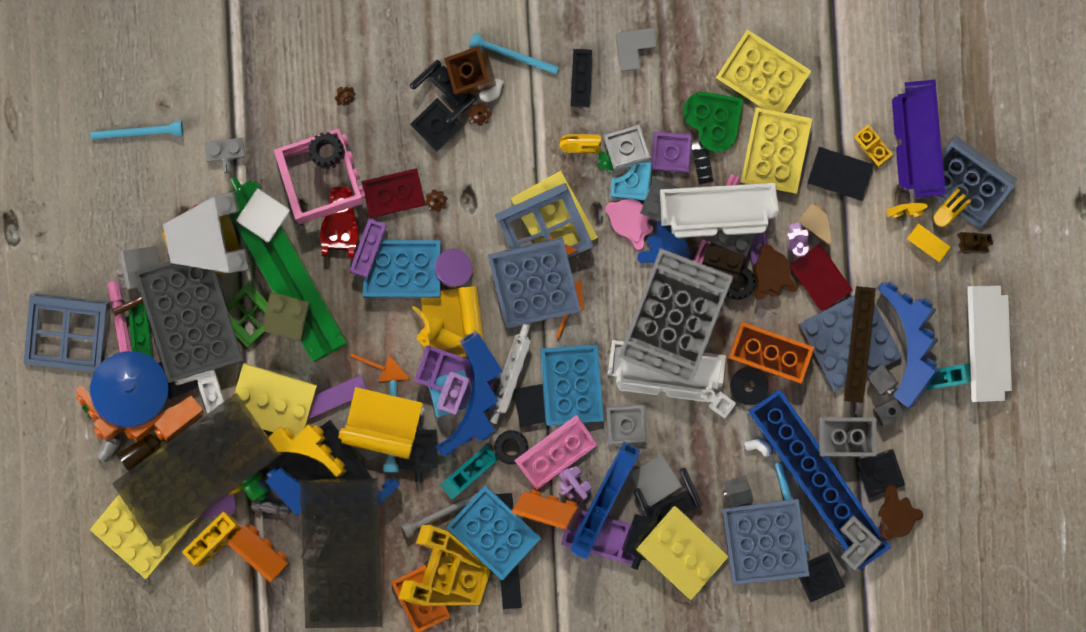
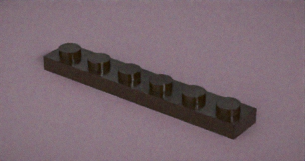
(859, 344)

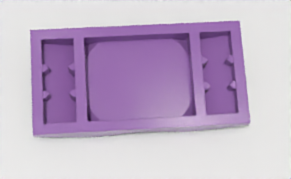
(440, 363)
(609, 540)

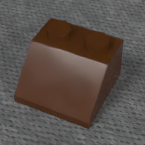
(470, 71)

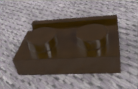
(724, 260)

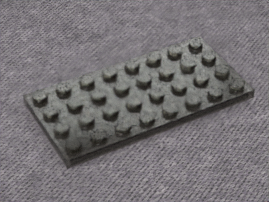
(196, 469)
(341, 553)

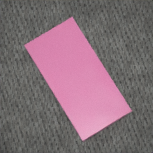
(556, 452)

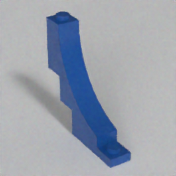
(289, 488)

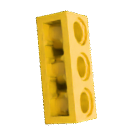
(212, 539)

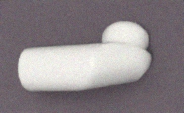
(493, 93)
(759, 444)

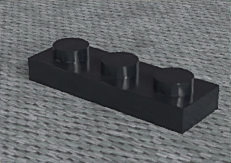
(581, 78)

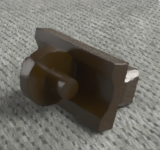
(974, 242)

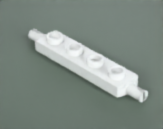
(511, 372)

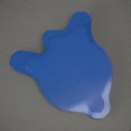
(665, 240)

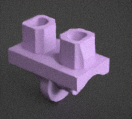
(798, 240)
(570, 485)

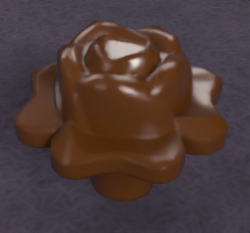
(345, 96)
(480, 114)
(436, 200)

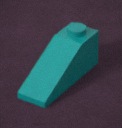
(951, 376)
(469, 472)

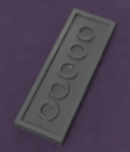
(652, 208)

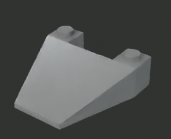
(198, 237)

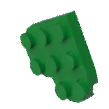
(715, 118)

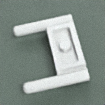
(209, 388)

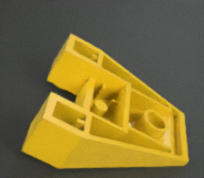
(451, 575)

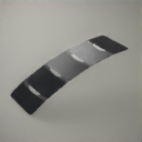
(702, 163)

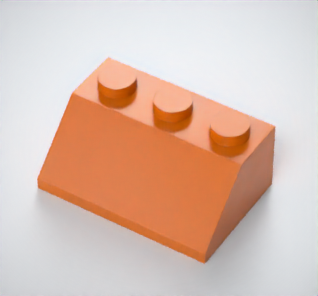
(548, 510)
(259, 552)

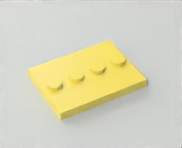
(763, 73)
(776, 149)
(553, 213)
(275, 398)
(682, 553)

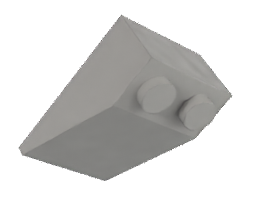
(847, 436)

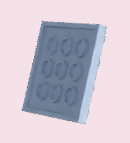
(534, 282)
(830, 337)
(766, 542)

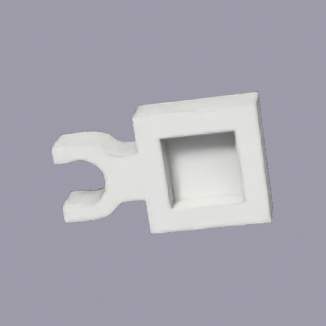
(719, 403)

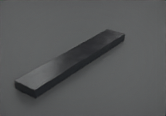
(511, 584)

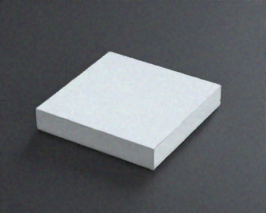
(263, 215)

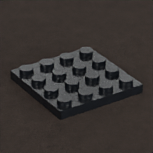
(306, 467)

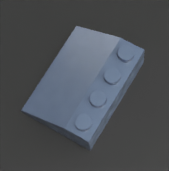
(977, 178)

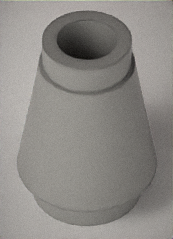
(109, 448)

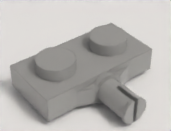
(225, 151)

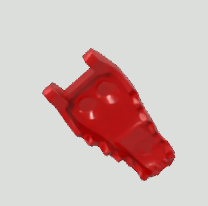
(340, 228)

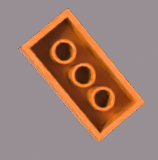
(770, 352)

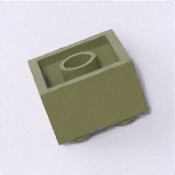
(286, 316)

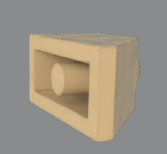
(816, 223)

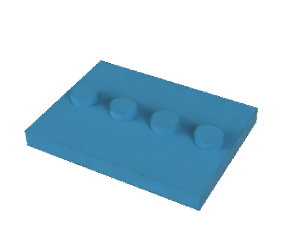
(404, 270)
(571, 384)
(493, 532)

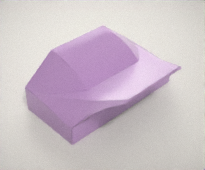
(454, 393)

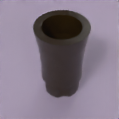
(138, 451)

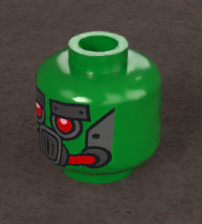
(256, 487)

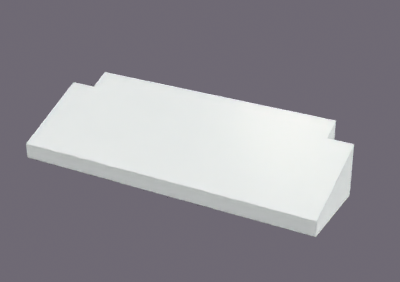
(718, 208)
(989, 343)
(643, 380)

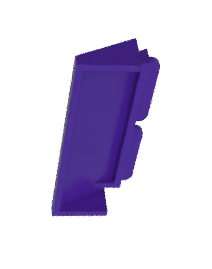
(919, 128)

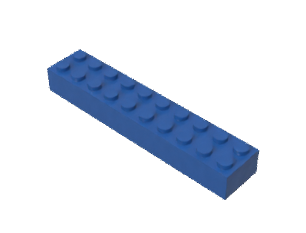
(811, 471)

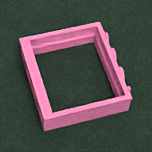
(302, 147)

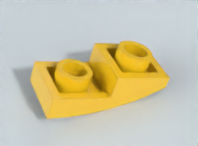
(873, 146)
(914, 209)
(929, 243)

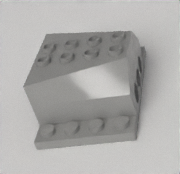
(675, 316)

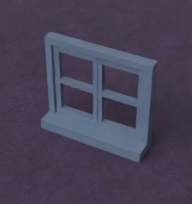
(533, 205)
(67, 305)

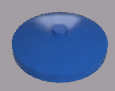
(129, 389)

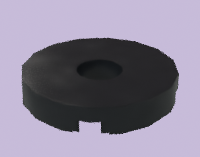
(760, 385)

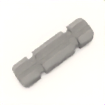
(270, 507)

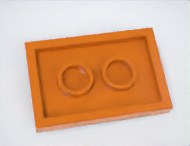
(419, 615)

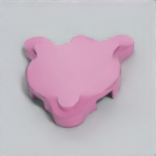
(628, 221)

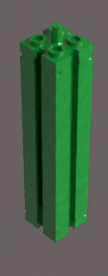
(290, 278)

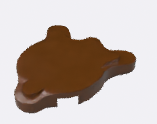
(772, 273)
(897, 515)

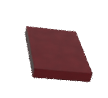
(393, 193)
(820, 277)

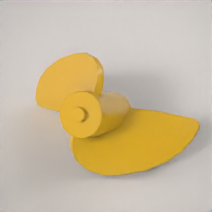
(434, 333)

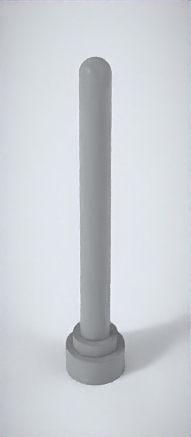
(411, 528)

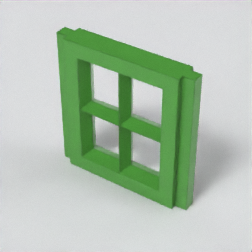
(259, 303)

